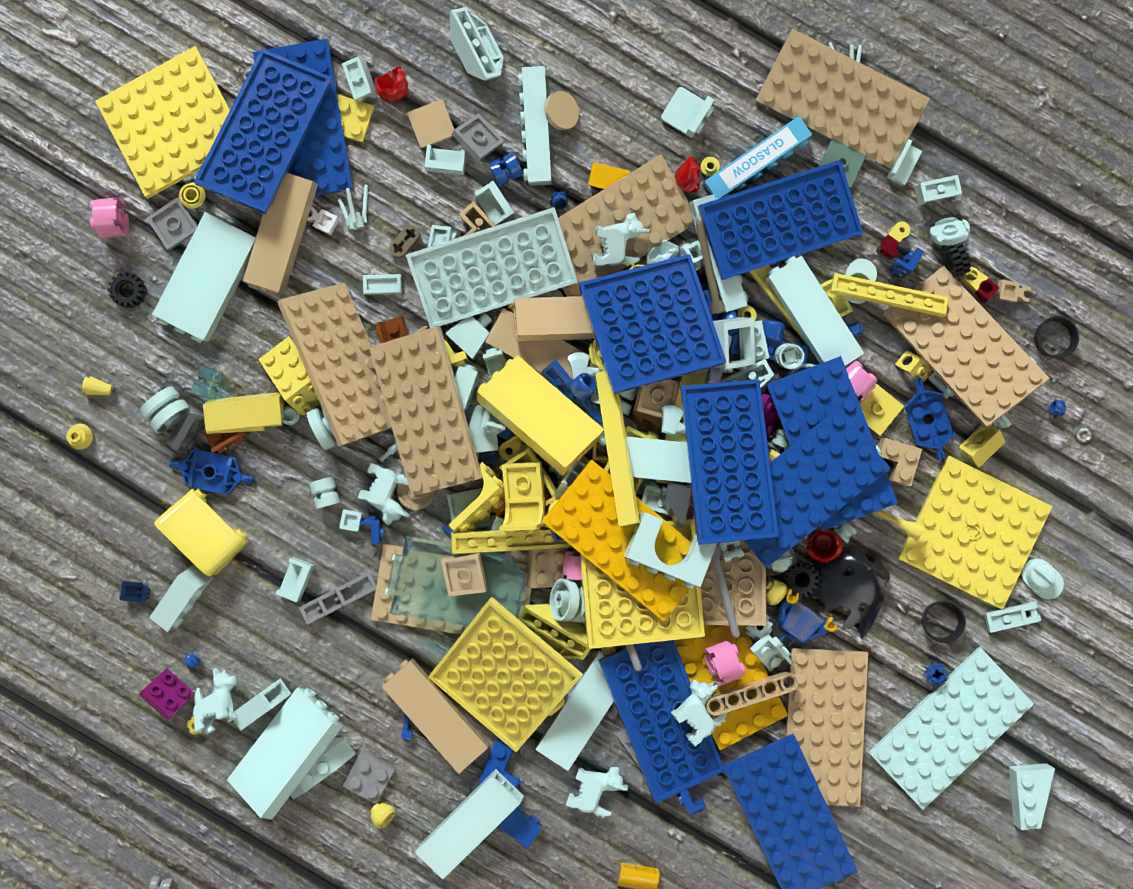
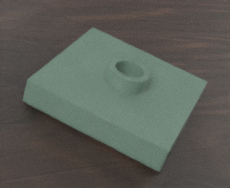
(850, 159)

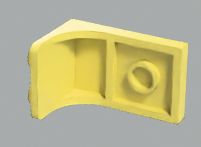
(290, 376)
(523, 497)
(479, 510)

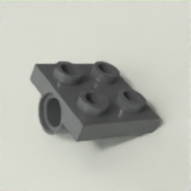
(184, 438)

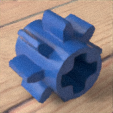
(940, 676)

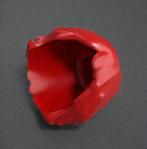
(392, 85)
(688, 176)
(824, 545)

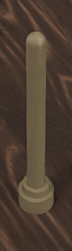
(716, 304)

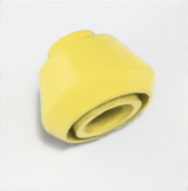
(189, 192)
(79, 436)
(775, 592)
(382, 815)

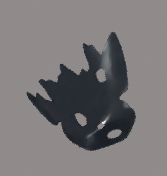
(851, 591)

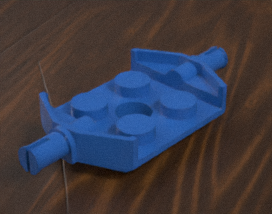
(939, 431)
(226, 476)

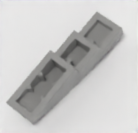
(337, 598)

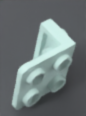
(687, 112)

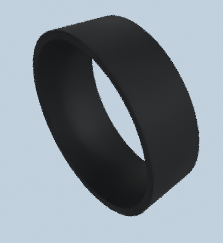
(1074, 336)
(959, 629)

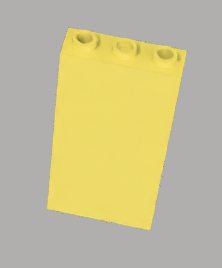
(539, 414)

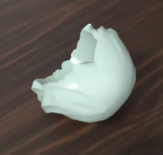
(664, 251)

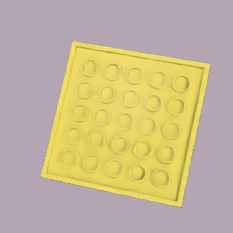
(166, 120)
(994, 560)
(619, 619)
(504, 674)

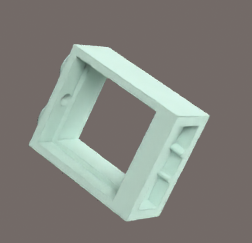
(747, 342)
(466, 382)

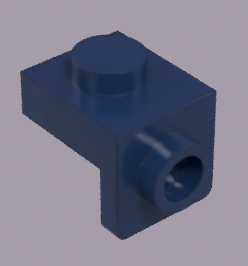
(134, 591)

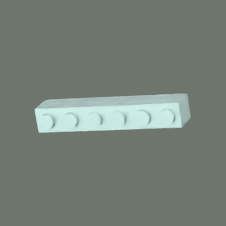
(536, 126)
(729, 289)

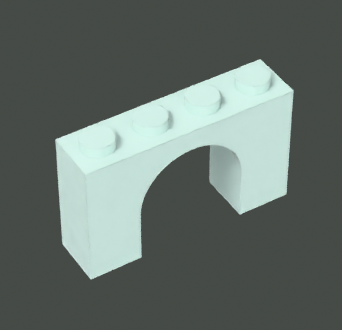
(642, 551)

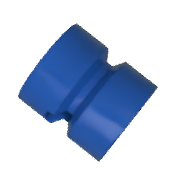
(512, 168)

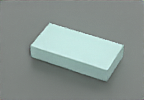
(382, 284)

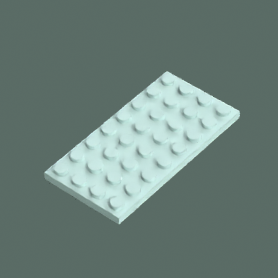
(492, 268)
(951, 728)

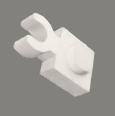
(323, 221)

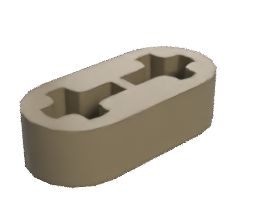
(407, 244)

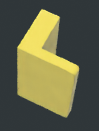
(982, 444)

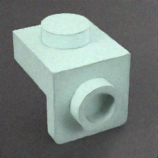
(491, 423)

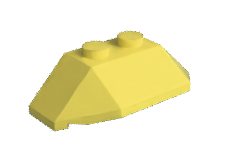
(564, 637)

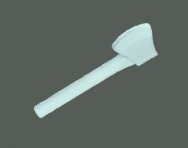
(578, 364)
(671, 417)

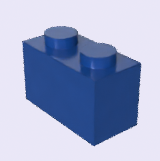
(521, 826)

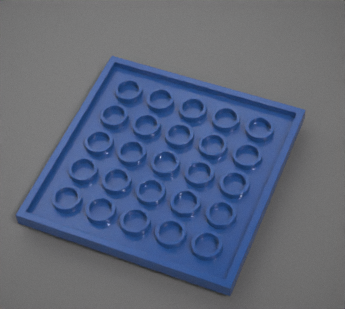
(651, 323)

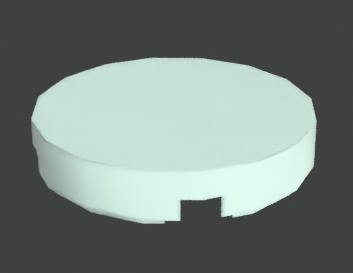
(950, 231)

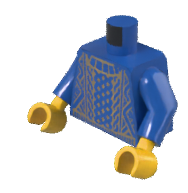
(801, 621)

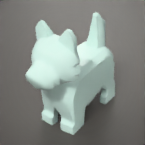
(615, 241)
(382, 493)
(216, 705)
(695, 713)
(592, 787)

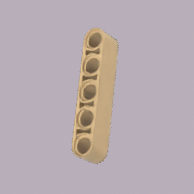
(760, 693)

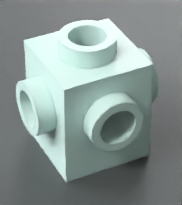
(695, 251)
(754, 632)

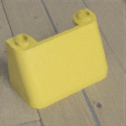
(201, 533)

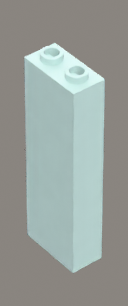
(813, 312)
(659, 459)
(578, 717)
(469, 824)

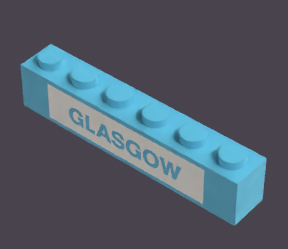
(758, 159)

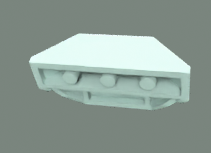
(475, 44)
(331, 759)

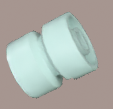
(789, 356)
(324, 492)

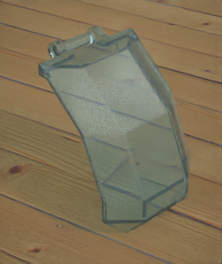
(423, 589)

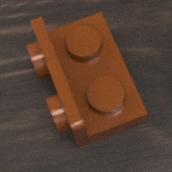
(391, 329)
(646, 422)
(221, 441)

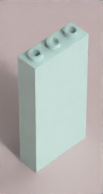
(205, 278)
(285, 752)

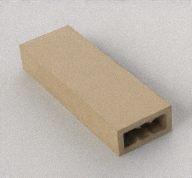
(280, 235)
(551, 319)
(535, 353)
(435, 715)

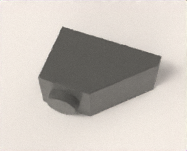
(676, 501)

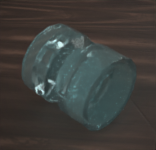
(207, 382)

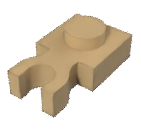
(1010, 291)

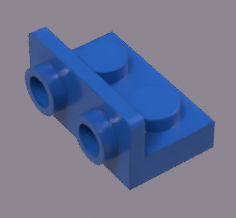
(904, 267)

